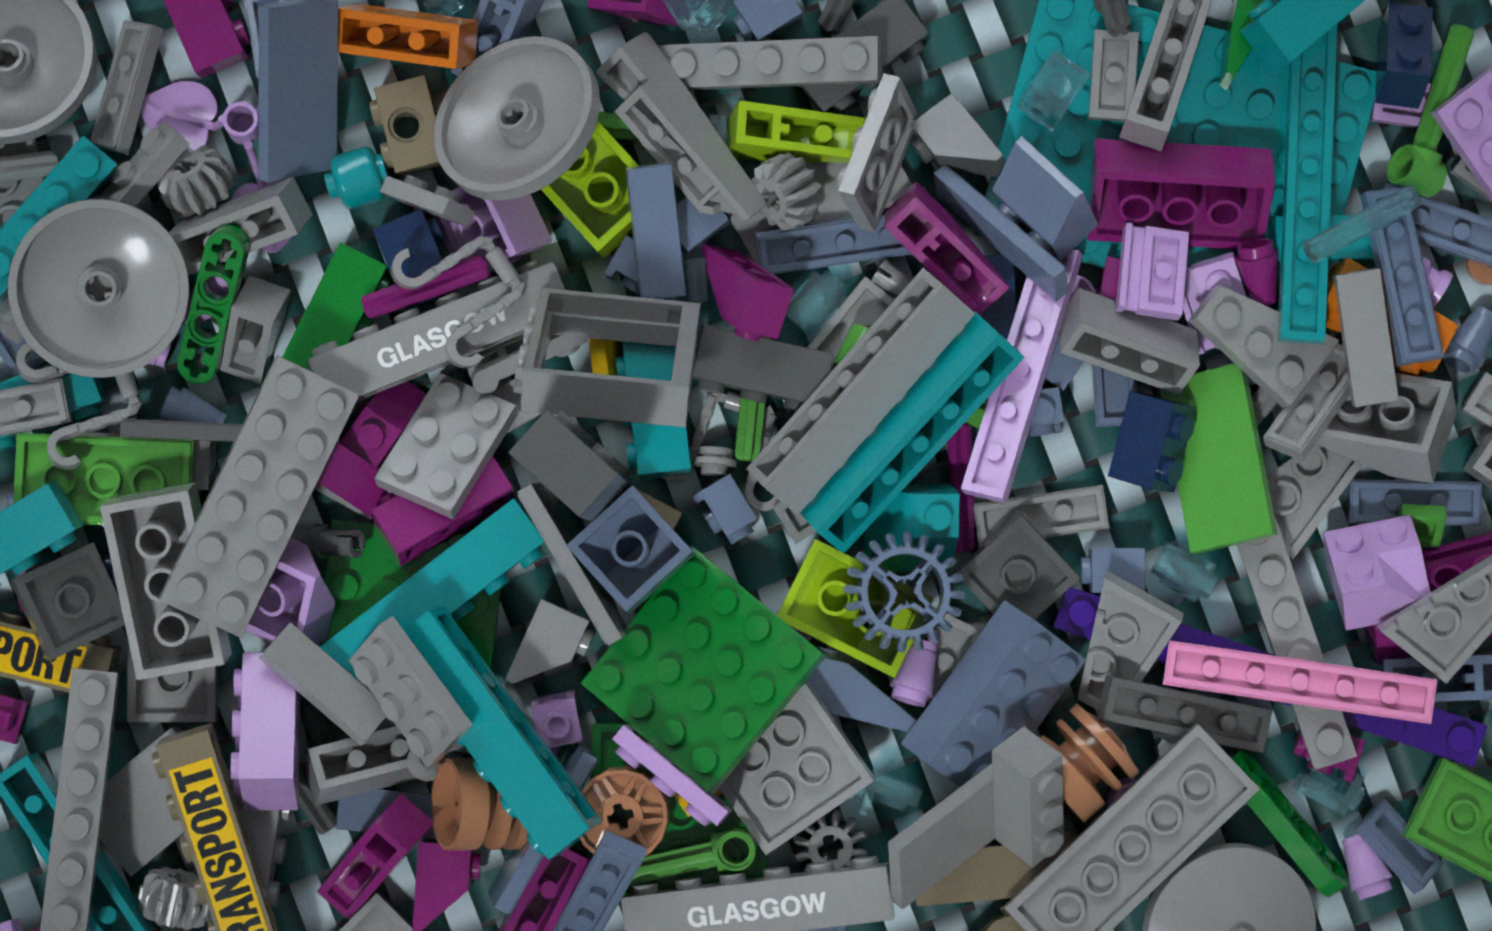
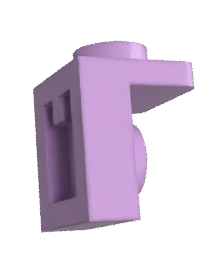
(557, 718)

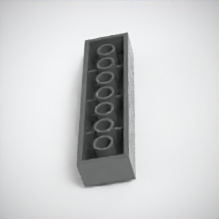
(571, 464)

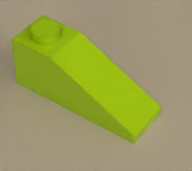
(768, 130)

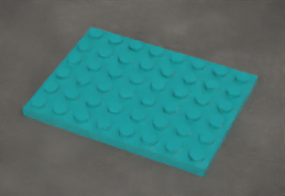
(1244, 115)

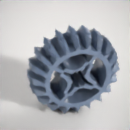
(933, 616)

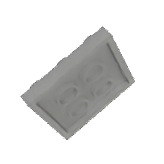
(795, 772)

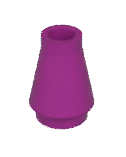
(1258, 268)

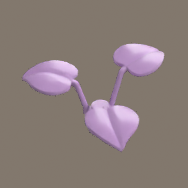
(190, 112)

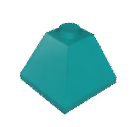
(922, 511)

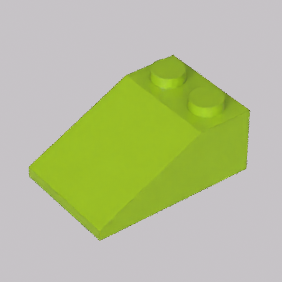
(596, 192)
(818, 608)

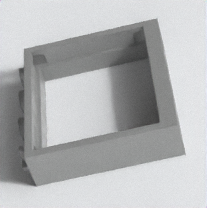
(602, 394)

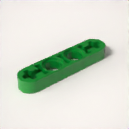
(208, 303)
(1292, 830)

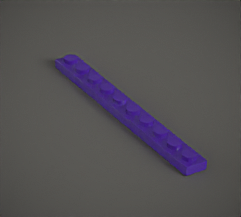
(1446, 735)

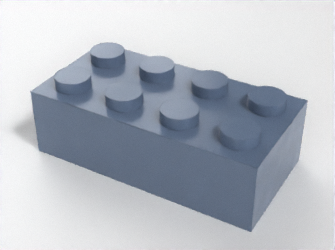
(997, 688)

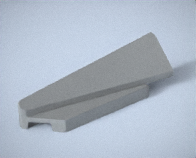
(677, 130)

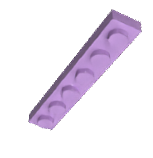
(1015, 399)

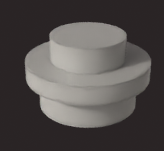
(715, 460)

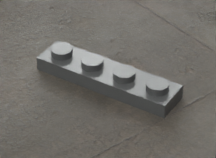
(1178, 711)

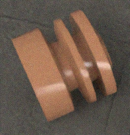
(1087, 759)
(634, 792)
(470, 811)

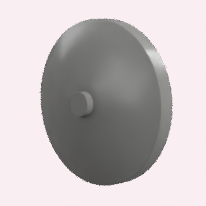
(44, 65)
(516, 118)
(98, 288)
(1231, 891)

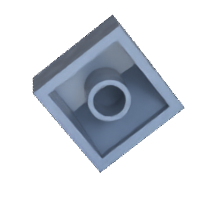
(1043, 201)
(630, 550)

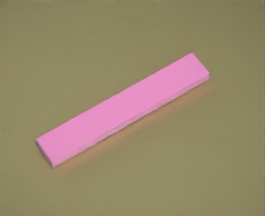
(1300, 682)

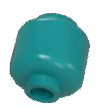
(356, 177)

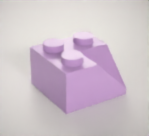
(1375, 570)
(294, 596)

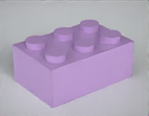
(265, 738)

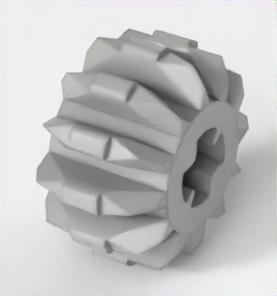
(196, 182)
(788, 191)
(816, 836)
(171, 899)

